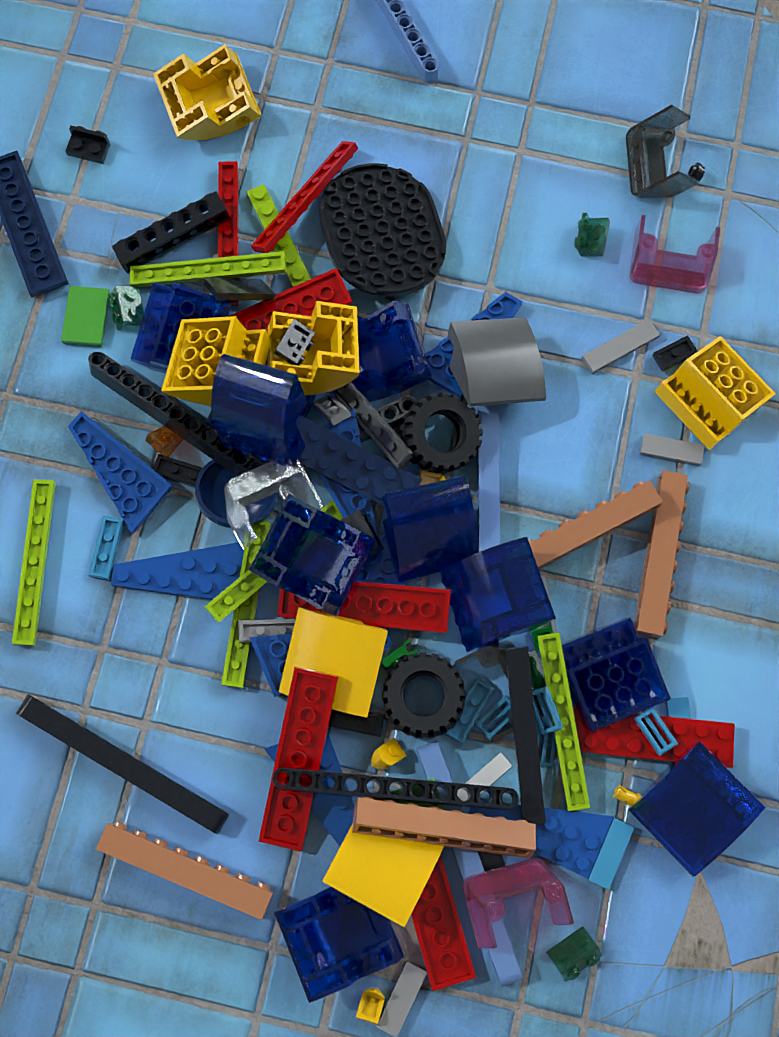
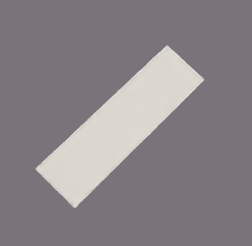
(487, 774)

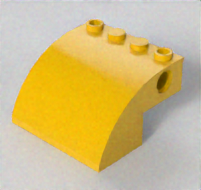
(207, 96)
(335, 351)

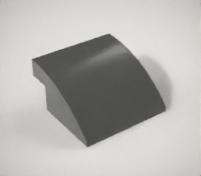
(496, 361)

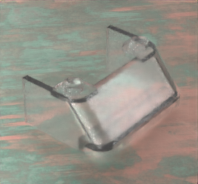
(260, 484)

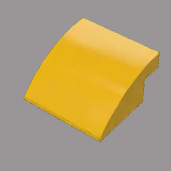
(199, 350)
(714, 392)
(337, 648)
(383, 872)

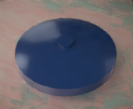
(211, 496)

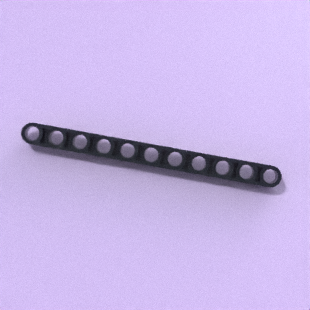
(166, 410)
(123, 764)
(406, 789)

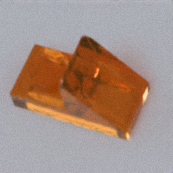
(164, 441)

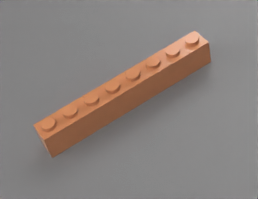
(595, 524)
(660, 556)
(444, 827)
(185, 870)

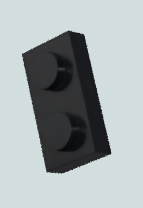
(674, 353)

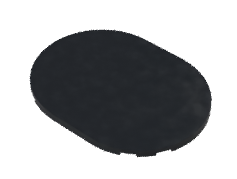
(382, 230)

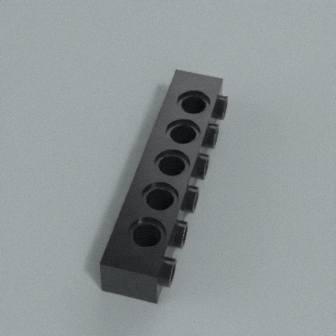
(181, 232)

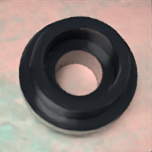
(696, 171)

